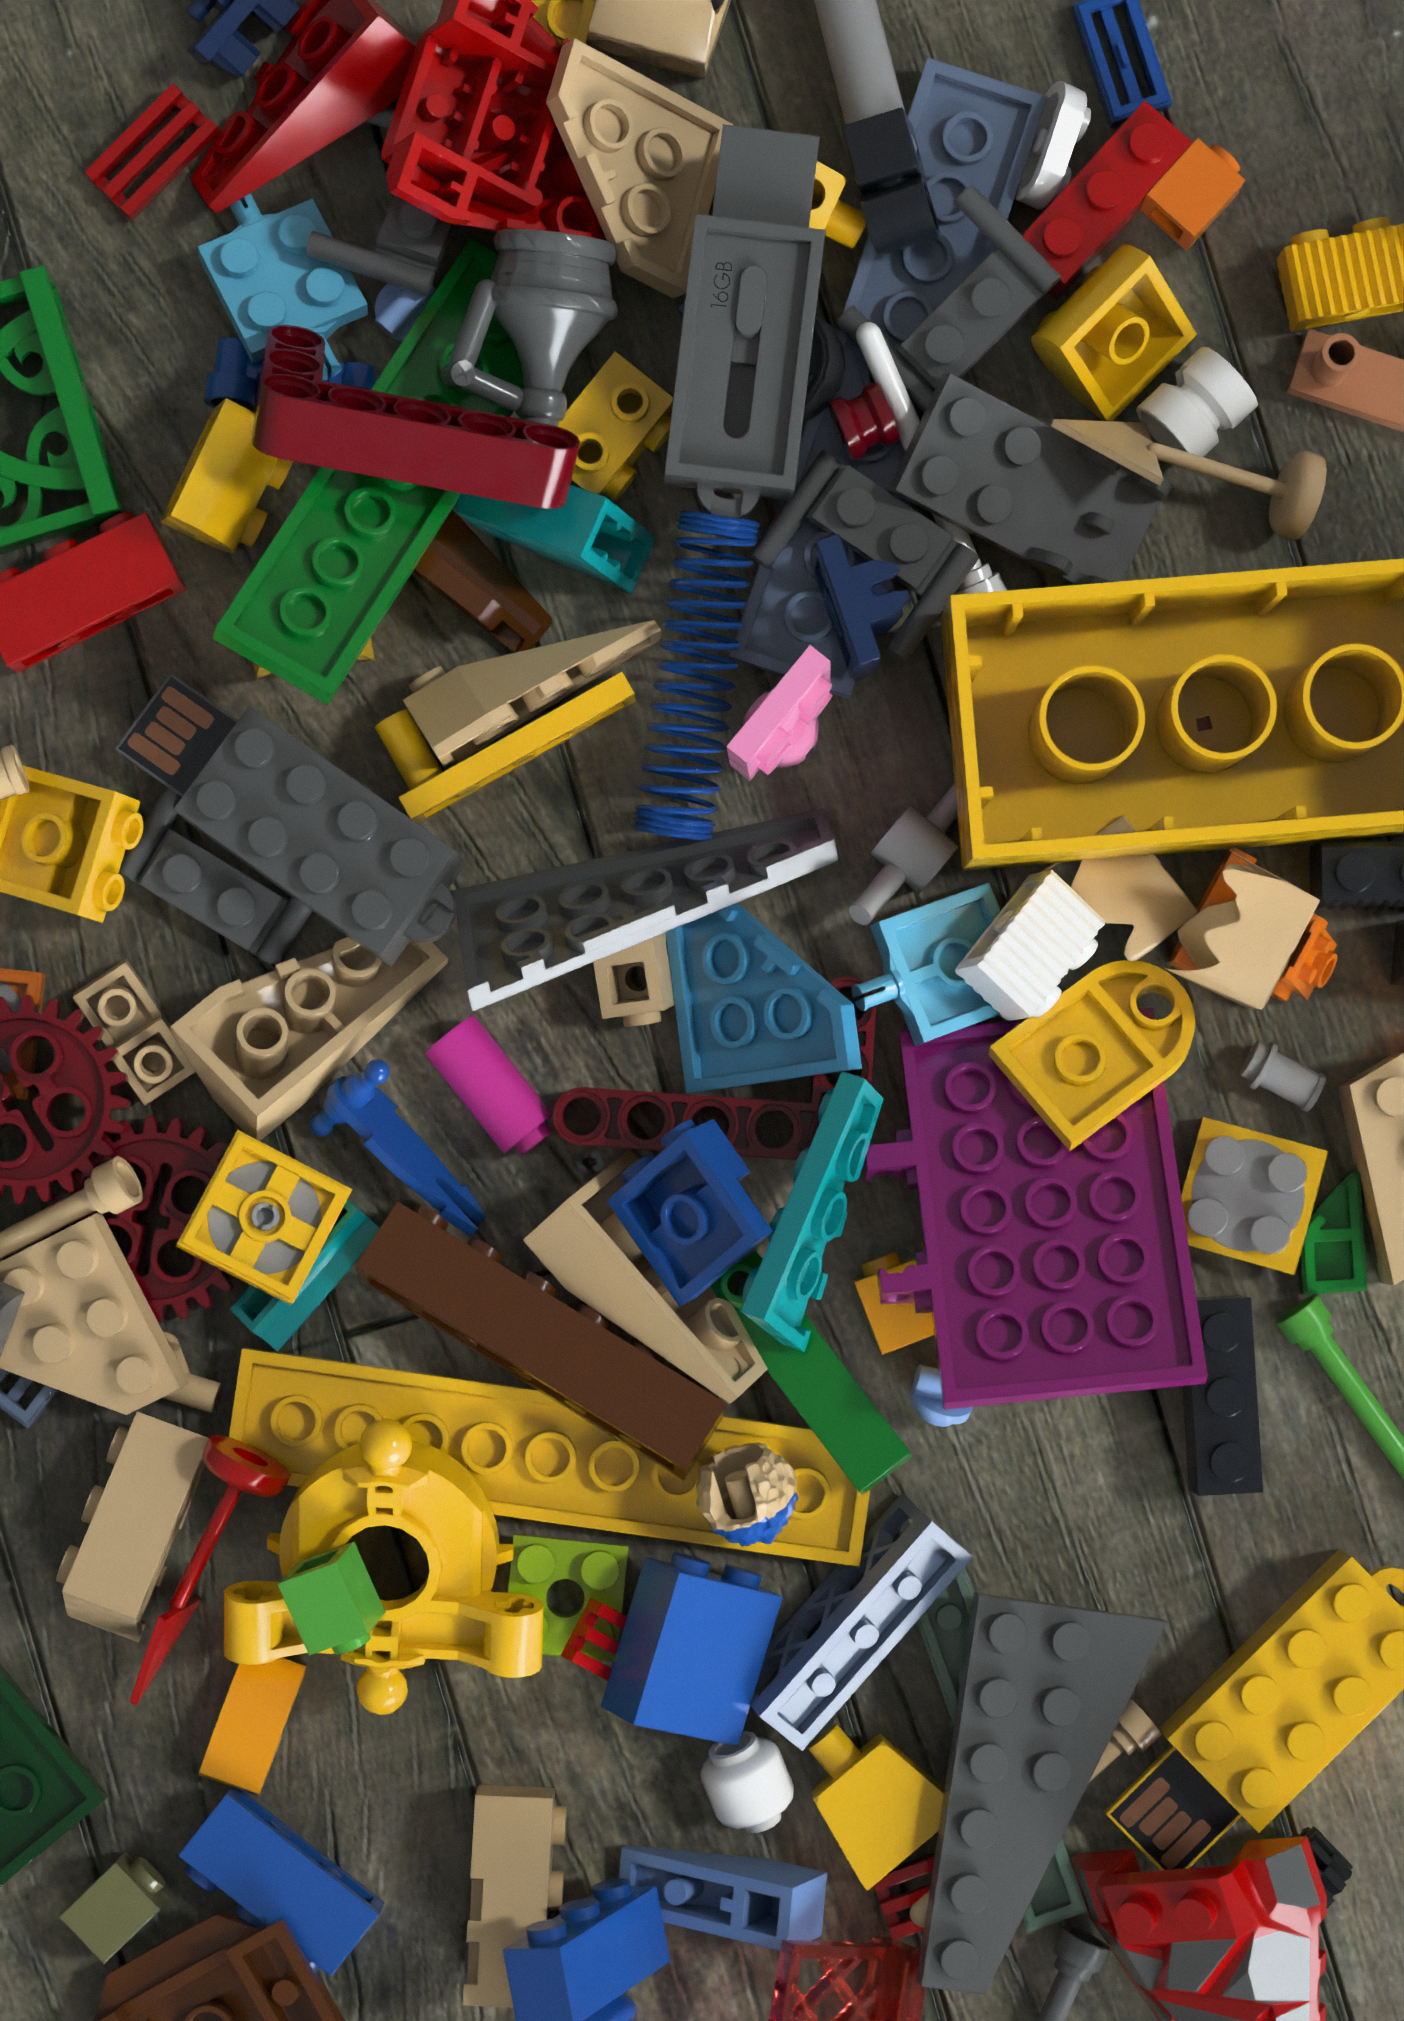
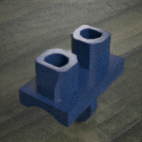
(221, 40)

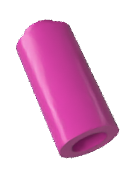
(491, 1086)

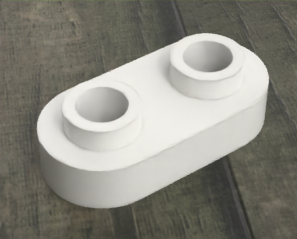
(1060, 127)

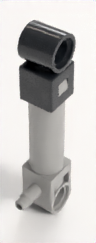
(876, 127)

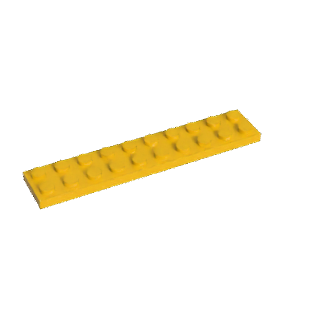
(533, 1452)

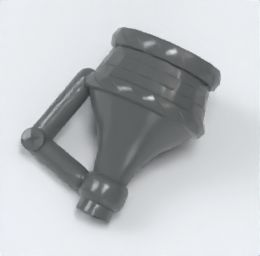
(551, 302)

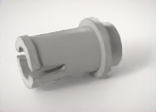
(1282, 1076)

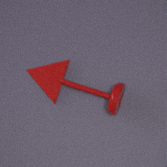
(244, 1470)

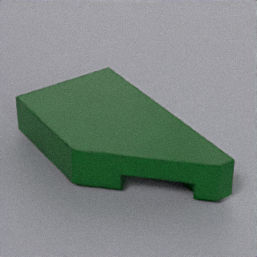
(1334, 1242)

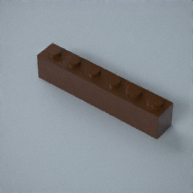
(540, 1338)

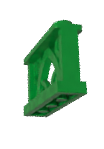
(86, 462)

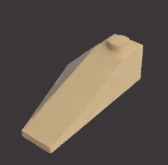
(493, 697)
(287, 1032)
(606, 1270)

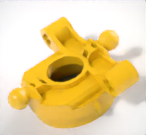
(453, 1612)

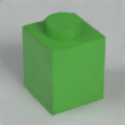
(332, 1600)

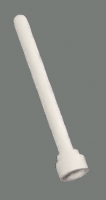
(889, 380)

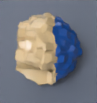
(746, 1493)

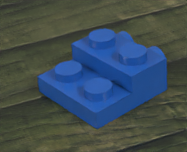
(690, 1209)

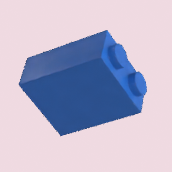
(692, 1649)

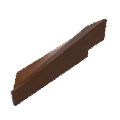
(481, 586)

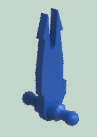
(395, 1143)

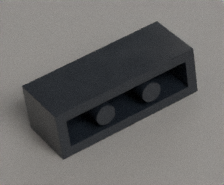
(1224, 1411)

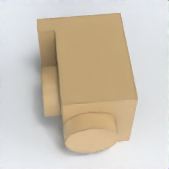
(618, 993)

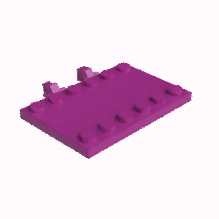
(1036, 1257)

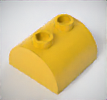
(1114, 333)
(224, 482)

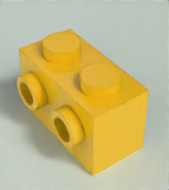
(615, 423)

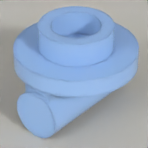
(399, 309)
(928, 1401)

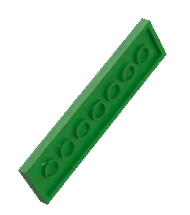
(361, 534)

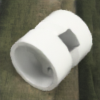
(1206, 398)

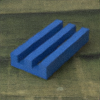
(1114, 111)

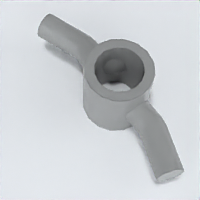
(910, 855)

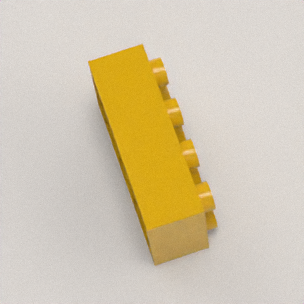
(1092, 695)

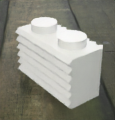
(1032, 947)

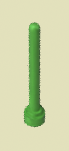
(1310, 1328)

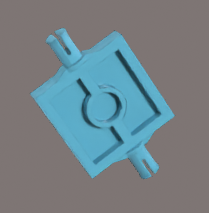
(271, 282)
(921, 960)

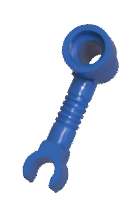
(238, 378)

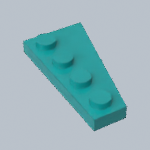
(814, 1213)

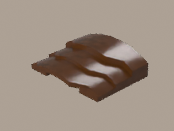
(219, 1974)

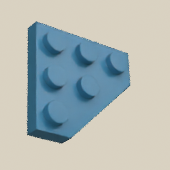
(753, 1007)

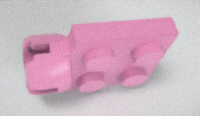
(783, 720)

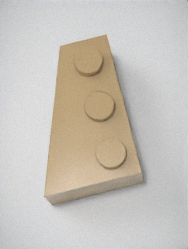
(1375, 1130)
(132, 1525)
(509, 1881)

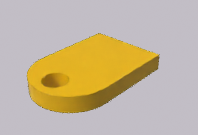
(1096, 1048)

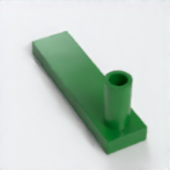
(822, 1393)

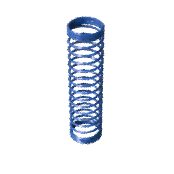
(670, 820)

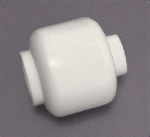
(747, 1783)

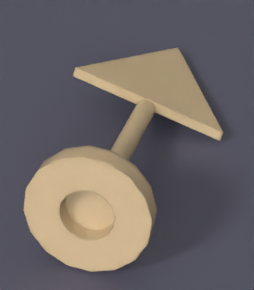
(1293, 494)

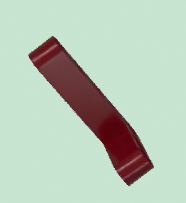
(401, 435)
(740, 1112)

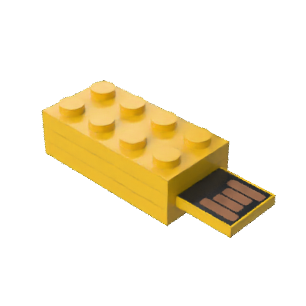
(1271, 1714)

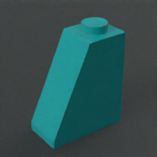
(582, 535)

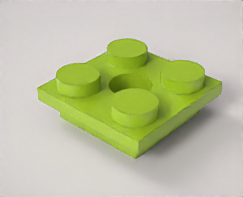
(592, 1565)

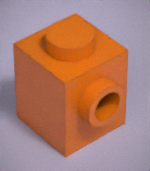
(1193, 192)

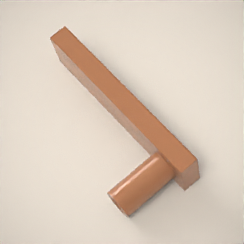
(1349, 378)

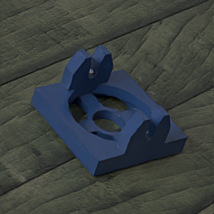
(858, 603)

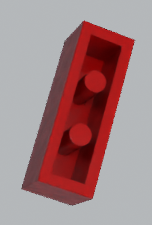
(1105, 194)
(84, 590)

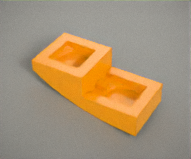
(252, 1724)

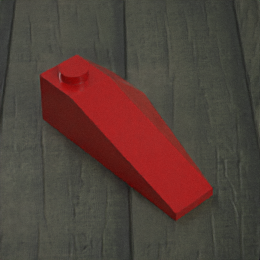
(331, 77)

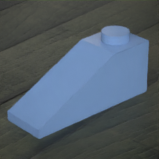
(731, 1894)

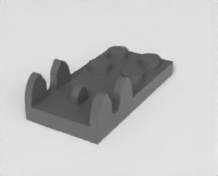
(1025, 486)

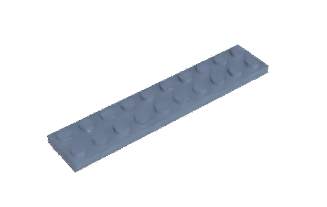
(966, 135)

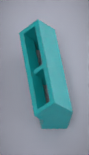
(344, 1246)

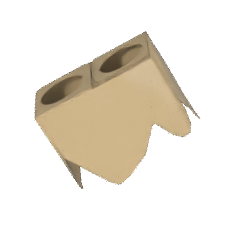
(659, 32)
(1134, 893)
(1249, 940)

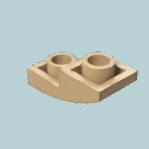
(136, 1029)

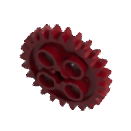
(77, 1072)
(187, 1159)

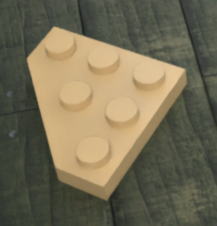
(641, 159)
(87, 1322)

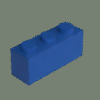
(280, 1876)
(587, 1953)

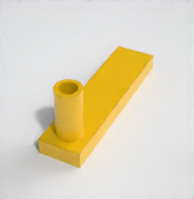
(436, 790)

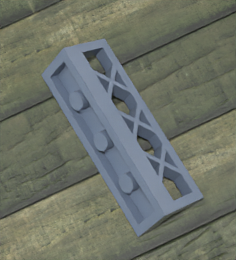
(856, 1624)

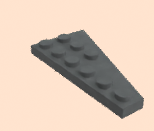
(575, 914)
(1027, 1735)

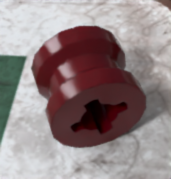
(863, 421)

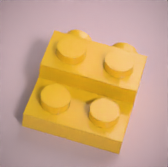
(67, 844)

